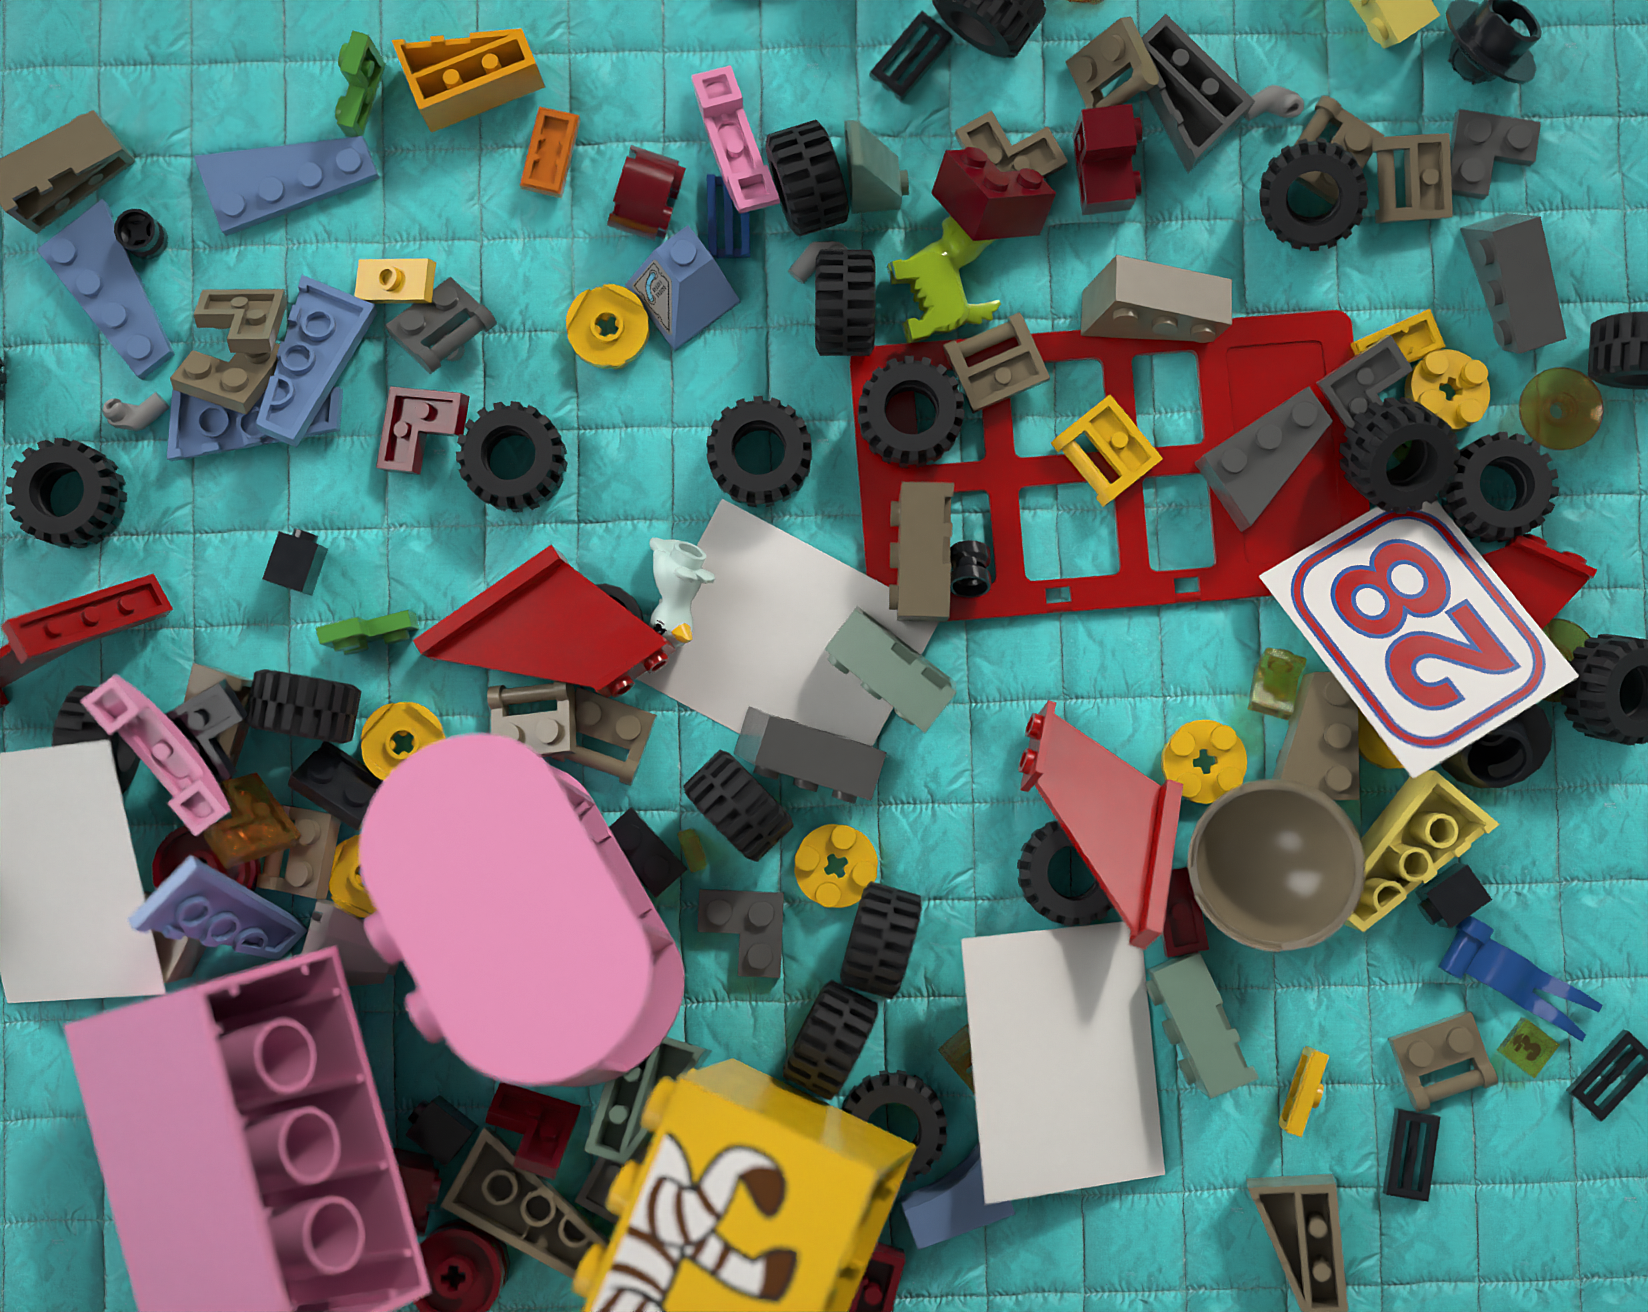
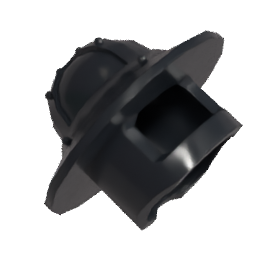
(1488, 44)
(1505, 753)

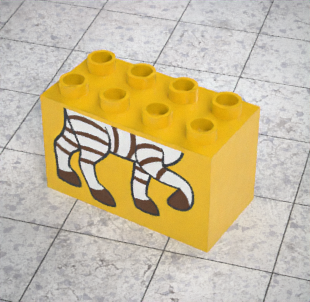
(744, 1201)

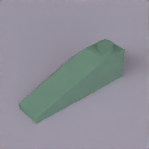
(872, 171)

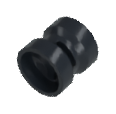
(133, 227)
(969, 567)

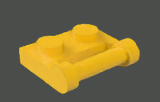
(1117, 442)

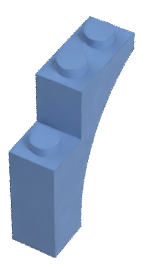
(952, 1204)

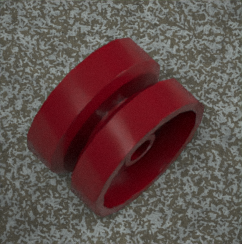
(182, 844)
(476, 1254)

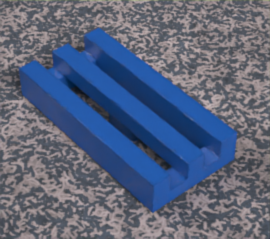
(729, 251)

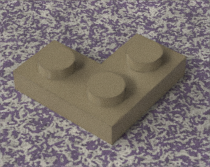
(1035, 152)
(249, 313)
(227, 384)

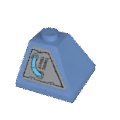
(682, 288)

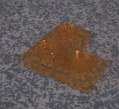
(257, 823)

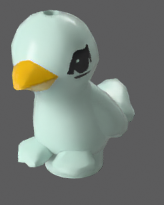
(678, 579)

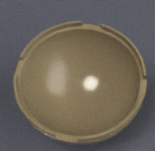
(1276, 865)

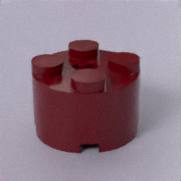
(644, 192)

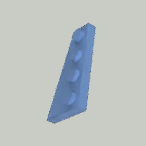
(276, 180)
(109, 288)
(316, 349)
(207, 428)
(217, 911)

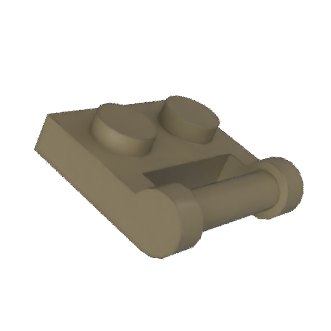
(1107, 59)
(1352, 135)
(1426, 177)
(1000, 375)
(614, 724)
(543, 732)
(308, 861)
(1438, 1047)

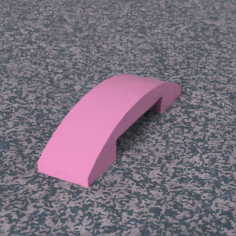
(732, 140)
(162, 748)

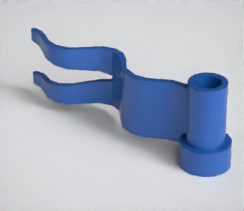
(1510, 974)

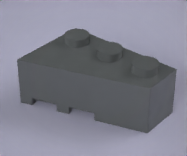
(1193, 93)
(1516, 280)
(1262, 456)
(809, 755)

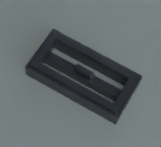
(890, 82)
(1602, 1061)
(1395, 1151)

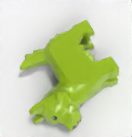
(938, 284)

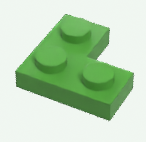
(363, 70)
(355, 633)

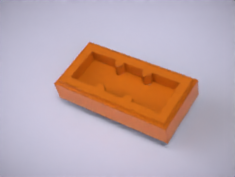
(550, 152)

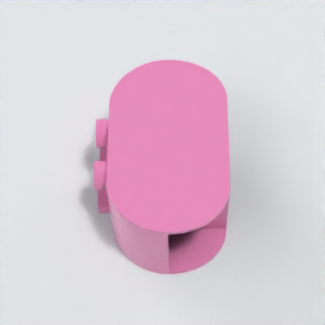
(516, 916)

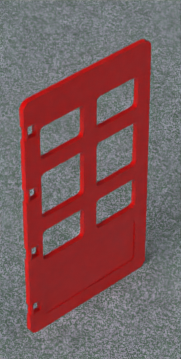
(1239, 380)

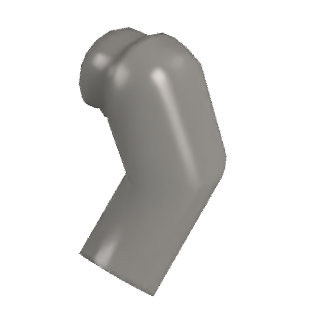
(1276, 101)
(806, 263)
(133, 416)

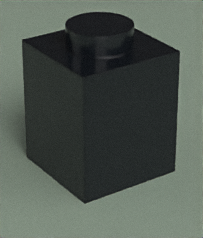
(295, 561)
(1452, 896)
(440, 1129)

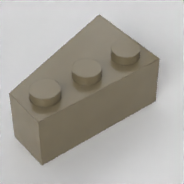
(60, 170)
(1155, 302)

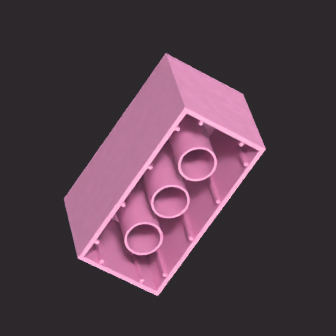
(248, 1147)

